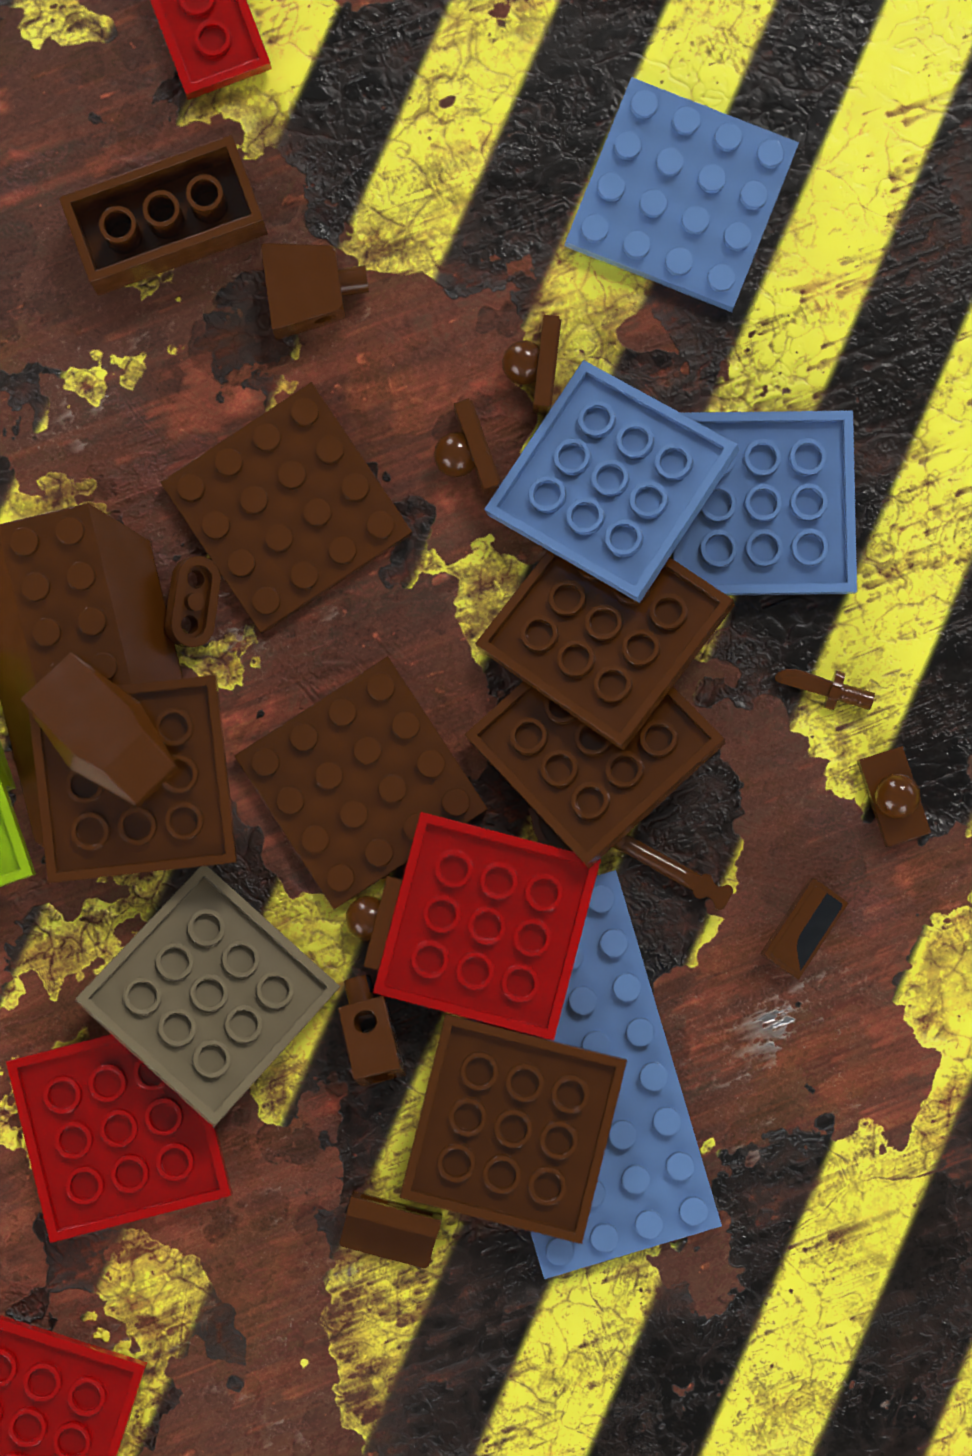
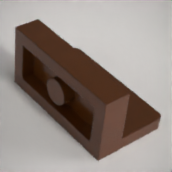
(390, 1229)

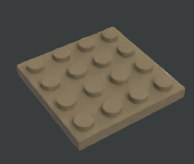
(207, 994)

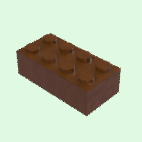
(163, 215)

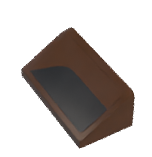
(804, 928)

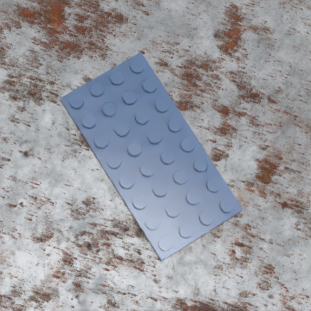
(652, 1168)

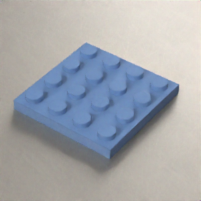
(681, 194)
(612, 480)
(781, 508)

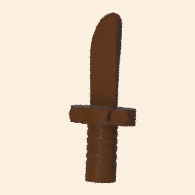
(833, 689)

